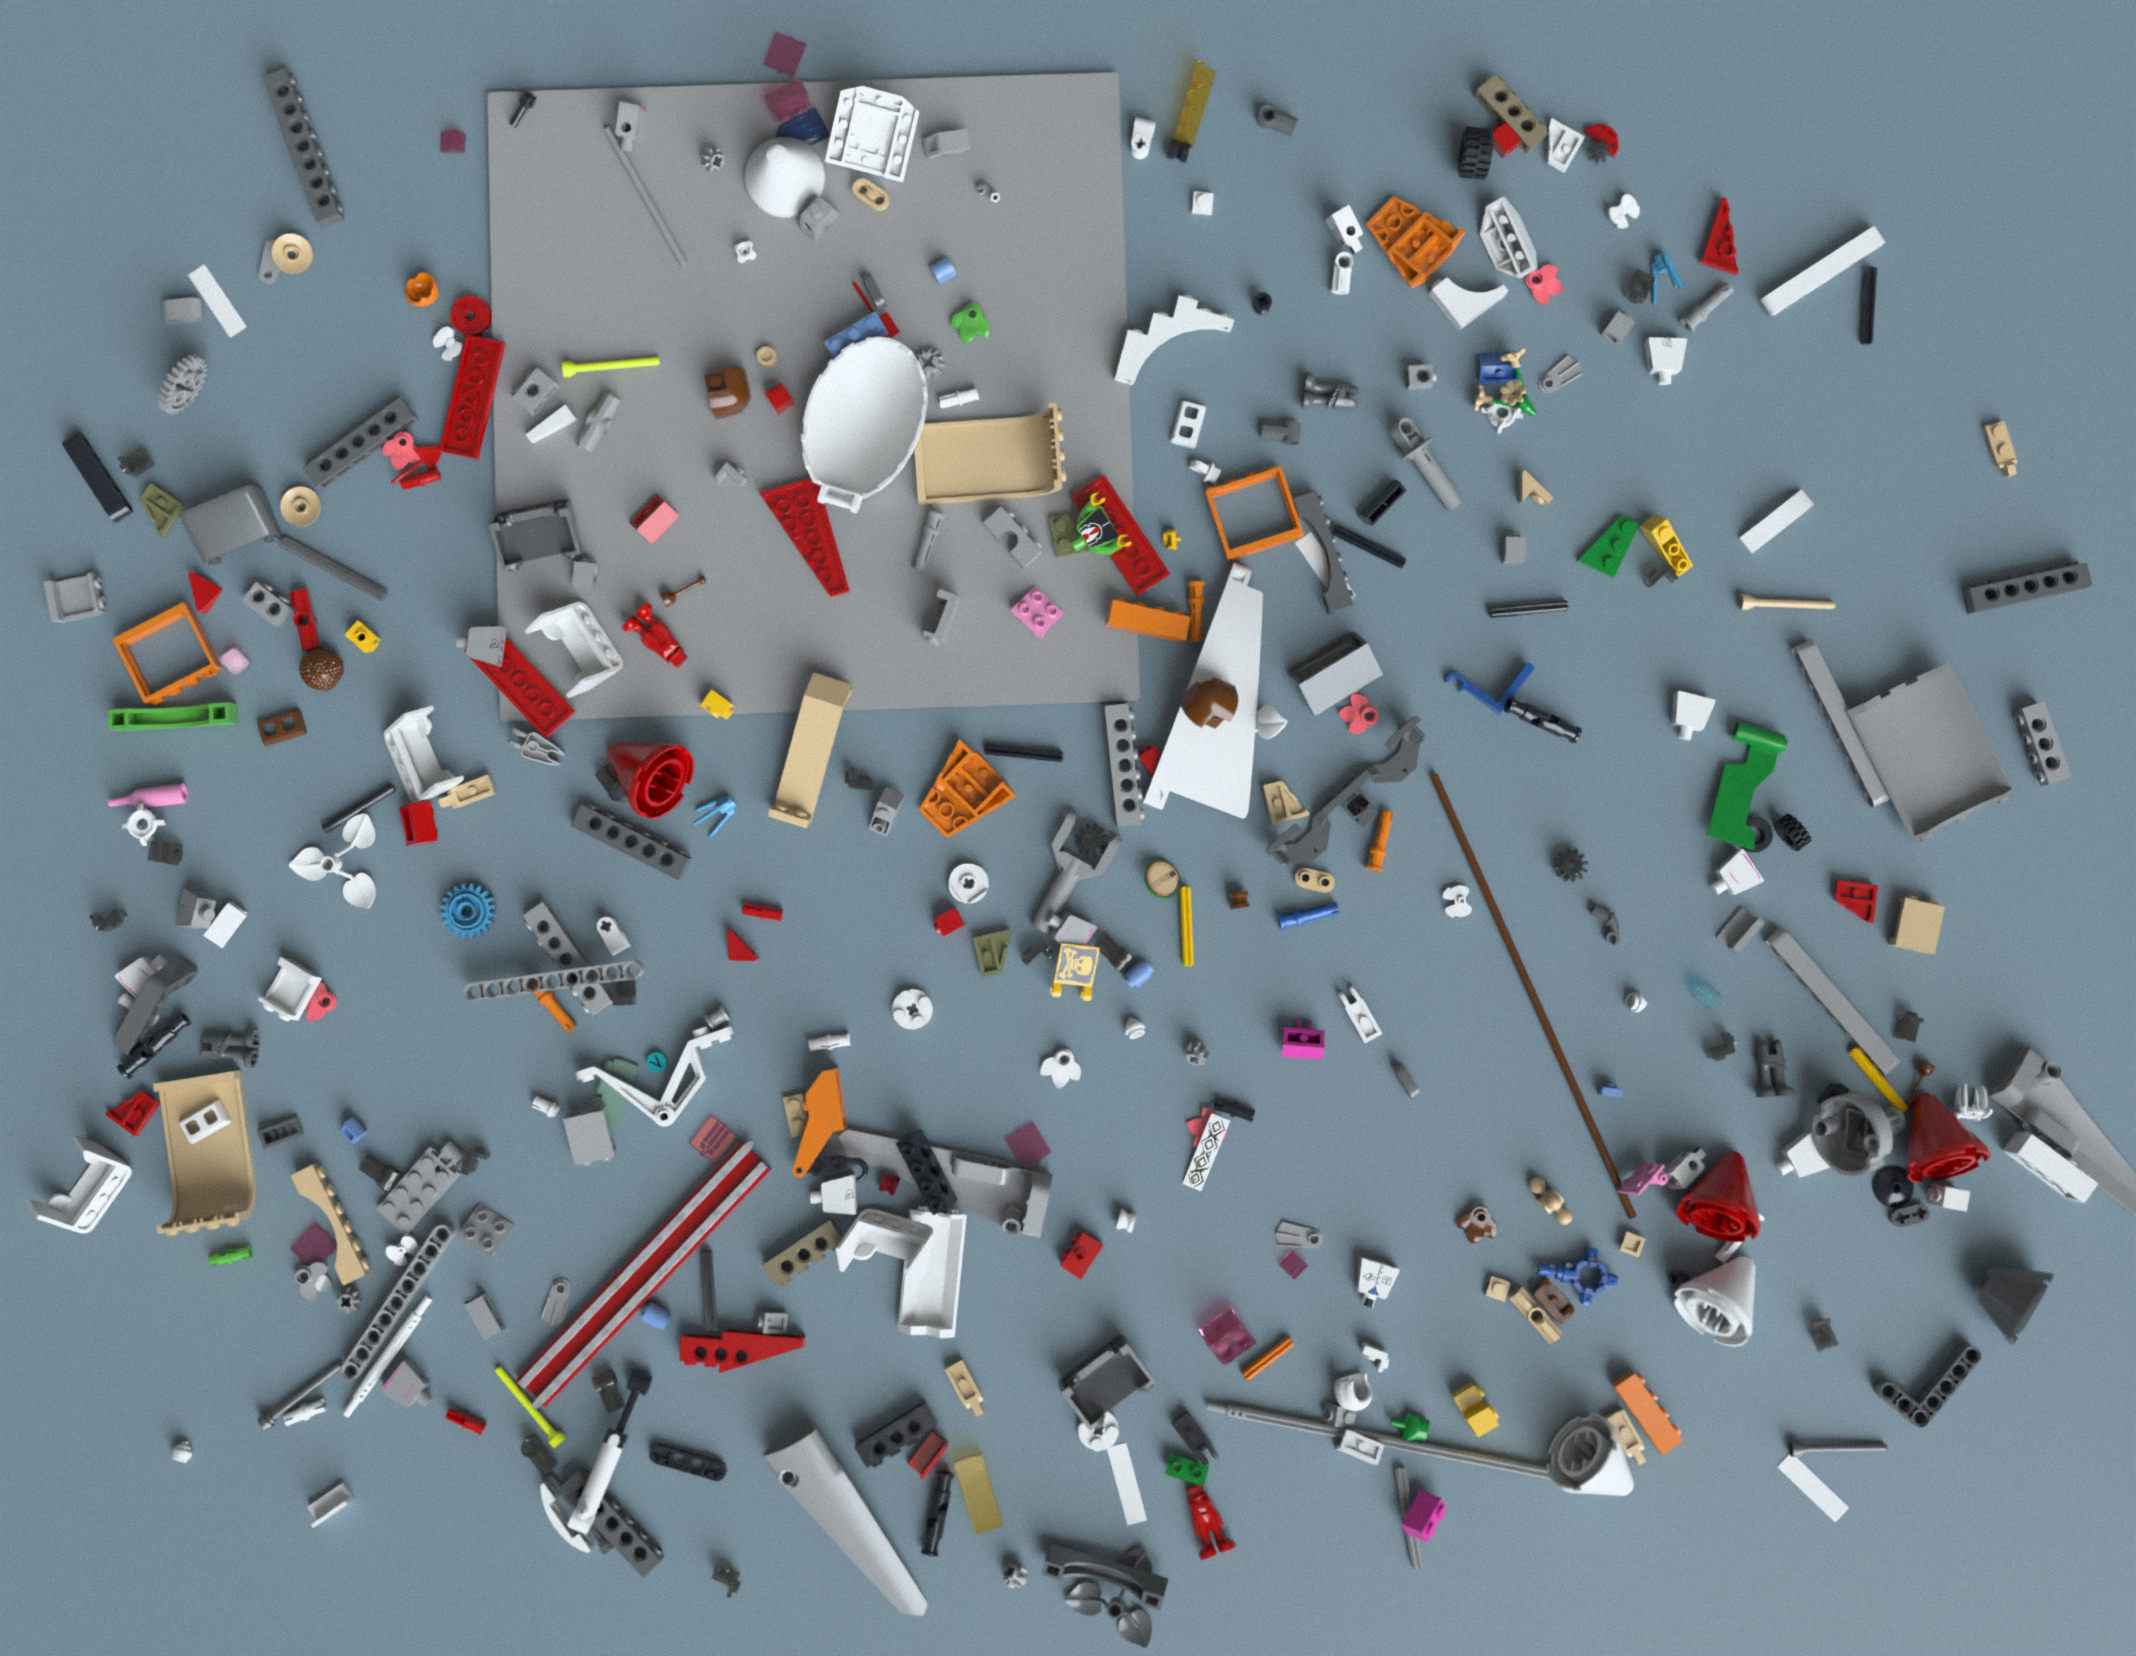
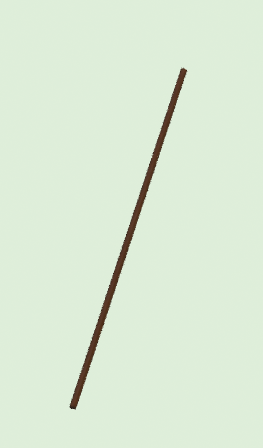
(1532, 994)

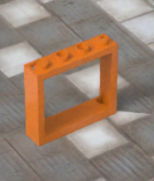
(1252, 479)
(147, 628)

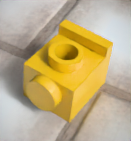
(359, 629)
(717, 705)

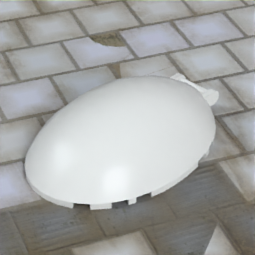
(863, 419)

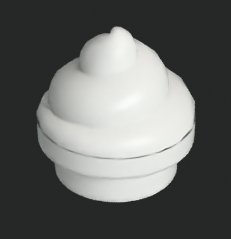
(1635, 1002)
(1134, 1028)
(181, 1452)

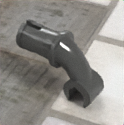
(1610, 920)

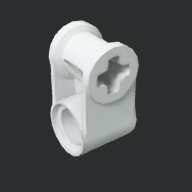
(1142, 135)
(615, 938)

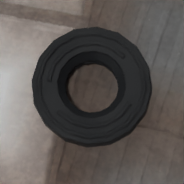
(1766, 831)

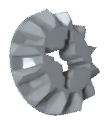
(937, 361)

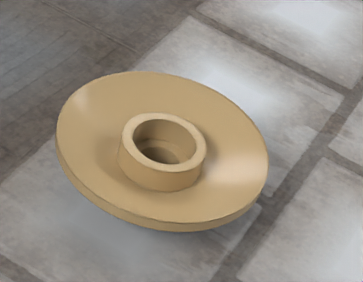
(297, 245)
(292, 502)

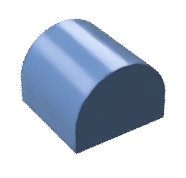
(943, 270)
(353, 1130)

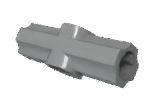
(598, 422)

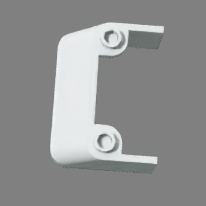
(584, 640)
(415, 758)
(91, 1194)
(888, 1235)

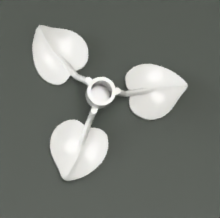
(1269, 722)
(314, 865)

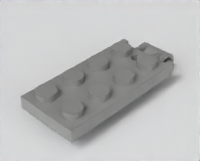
(421, 1187)

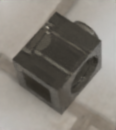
(1645, 281)
(165, 852)

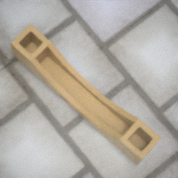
(350, 1261)

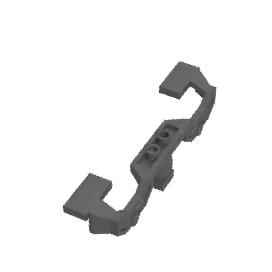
(1355, 803)

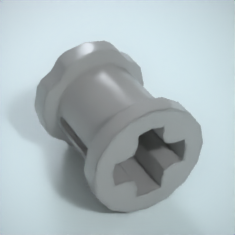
(717, 1017)

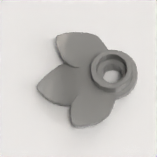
(315, 1282)

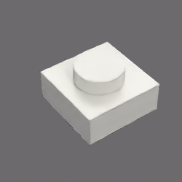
(1202, 203)

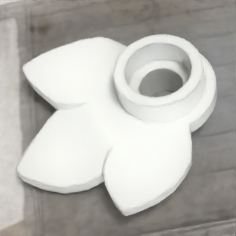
(1061, 1071)

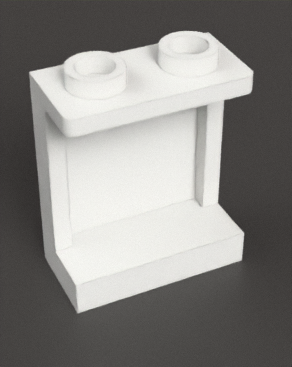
(290, 990)

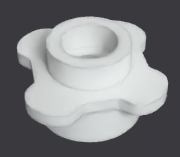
(739, 248)

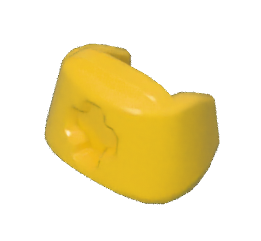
(1170, 539)

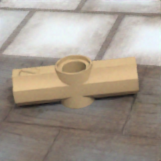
(1543, 1324)

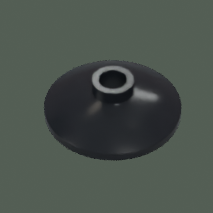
(1884, 1183)

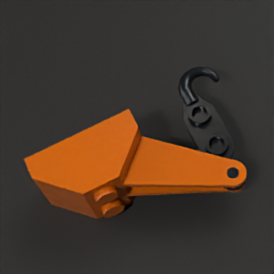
(826, 1116)

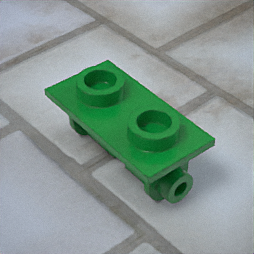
(1186, 1470)

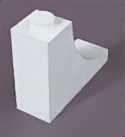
(1463, 305)

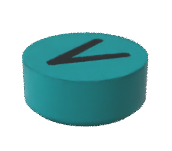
(657, 1062)

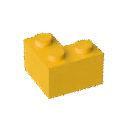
(1478, 1415)

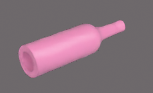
(154, 796)

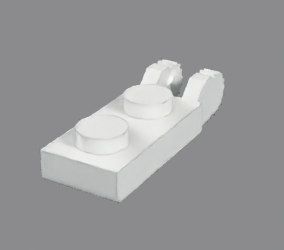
(1360, 1016)

